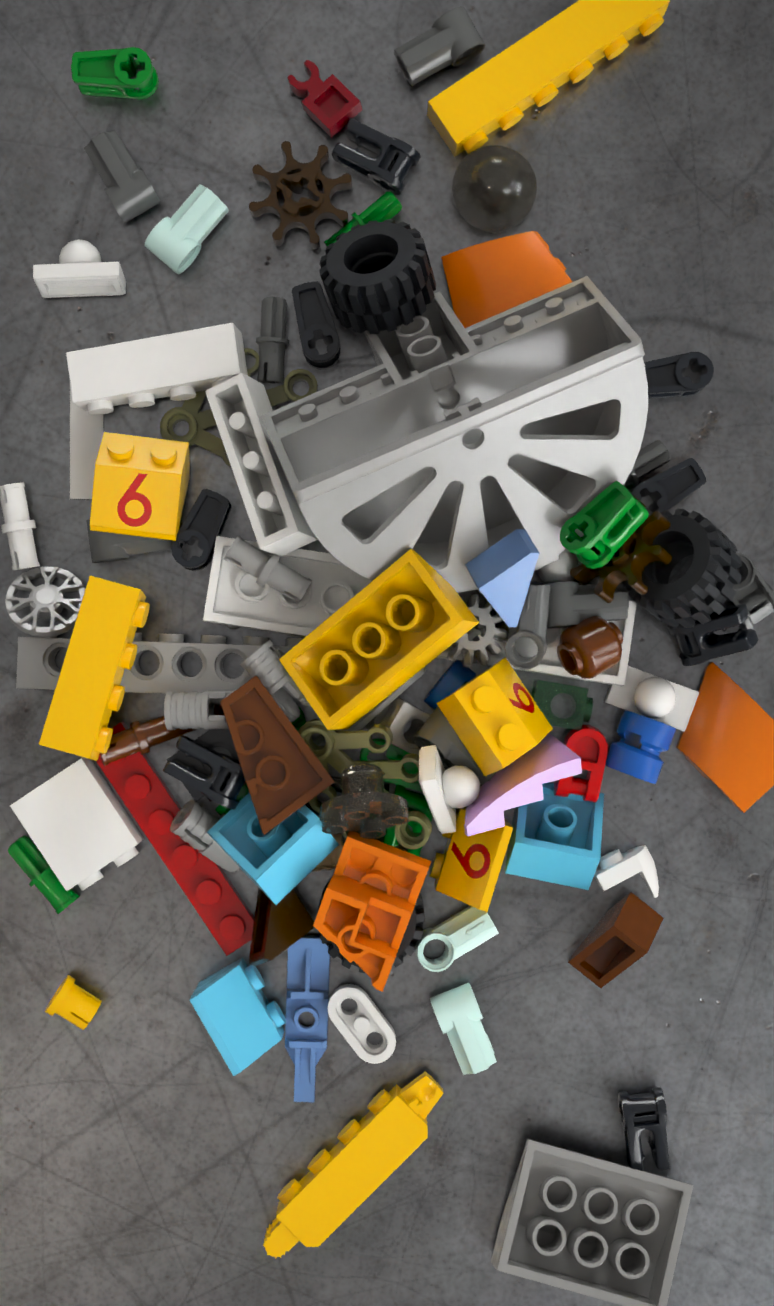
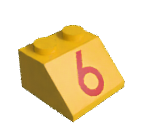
(139, 486)
(495, 717)
(470, 863)

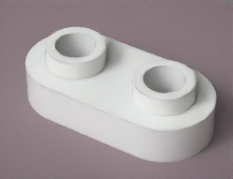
(361, 1022)

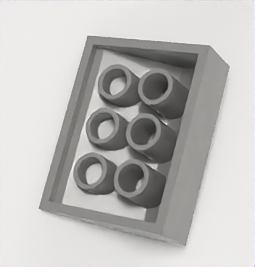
(592, 1226)

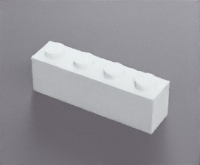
(155, 368)
(256, 467)

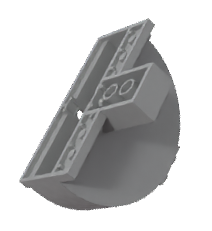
(469, 433)

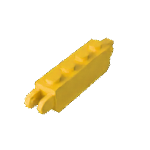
(353, 1167)

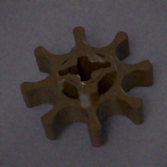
(295, 178)
(628, 560)

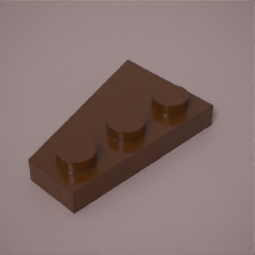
(272, 755)

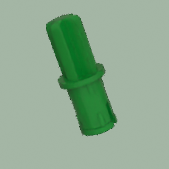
(382, 209)
(41, 875)

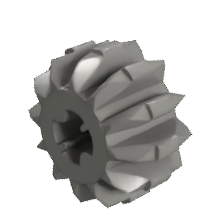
(480, 642)

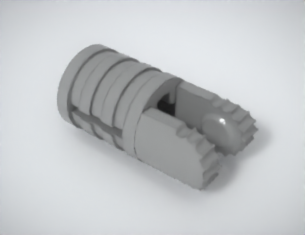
(272, 674)
(194, 710)
(192, 827)

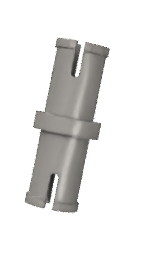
(267, 569)

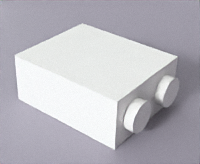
(78, 824)

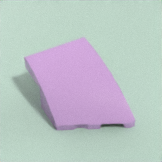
(520, 784)

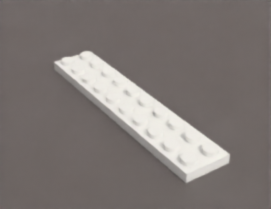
(241, 602)

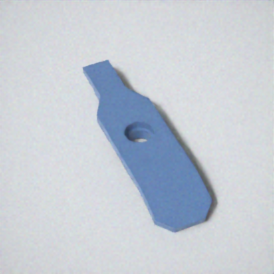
(307, 992)

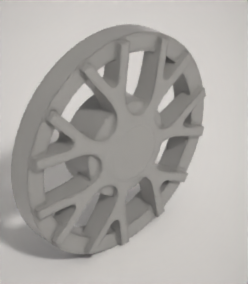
(44, 601)

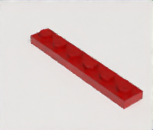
(196, 874)

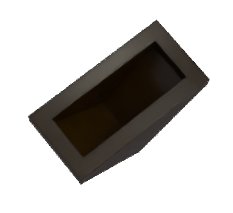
(277, 926)

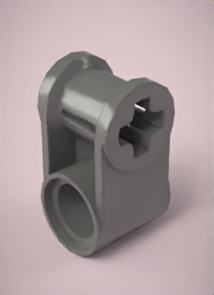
(753, 592)

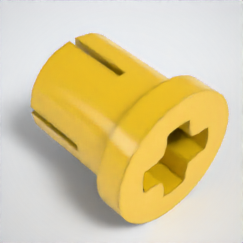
(73, 1003)

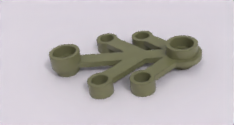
(203, 420)
(394, 769)

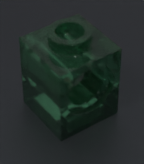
(581, 708)

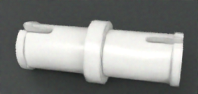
(18, 526)

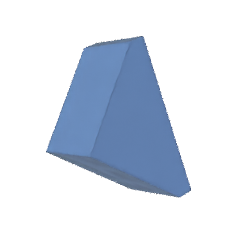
(506, 573)

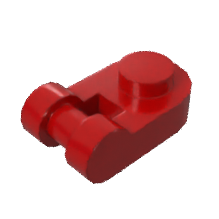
(593, 749)

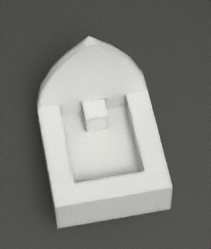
(618, 867)

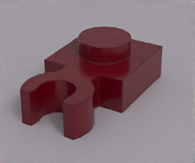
(325, 102)

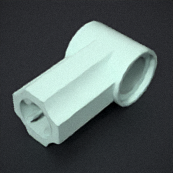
(180, 237)
(460, 935)
(460, 1019)

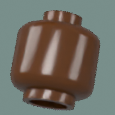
(590, 647)

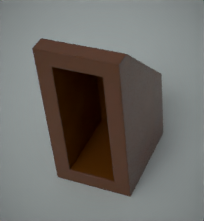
(617, 940)

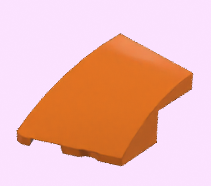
(501, 275)
(730, 740)
(371, 903)

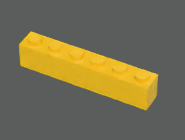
(538, 66)

